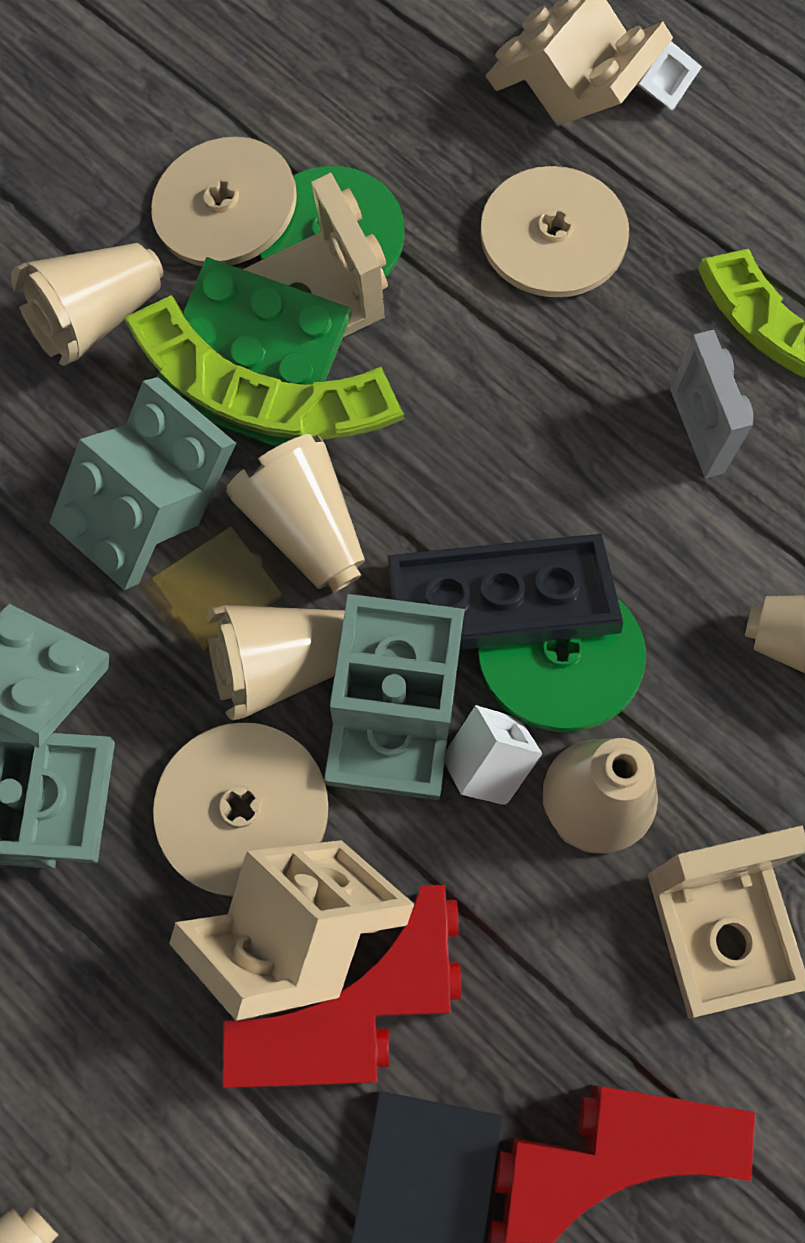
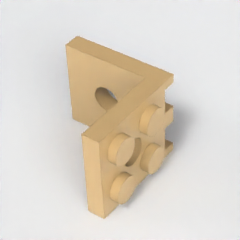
(335, 262)
(734, 888)

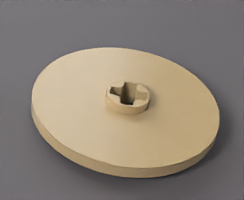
(242, 226)
(572, 260)
(227, 763)

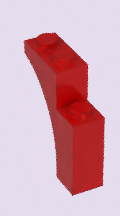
(339, 1036)
(627, 1143)

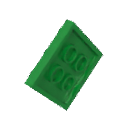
(263, 330)

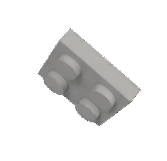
(711, 403)

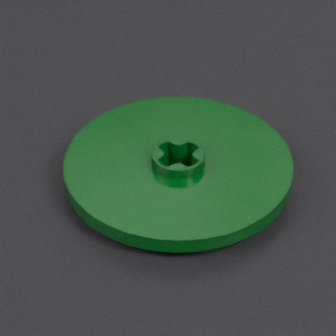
(377, 205)
(571, 694)

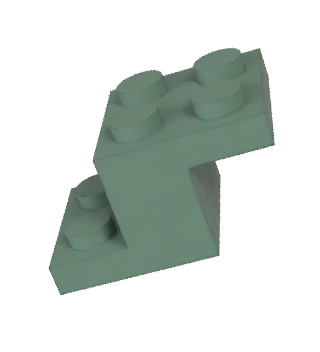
(141, 482)
(42, 674)
(393, 696)
(53, 798)

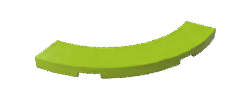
(755, 308)
(255, 400)

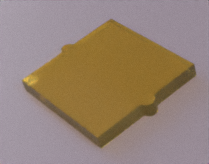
(214, 576)

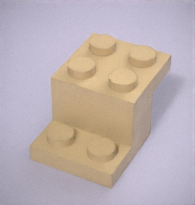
(578, 57)
(289, 928)

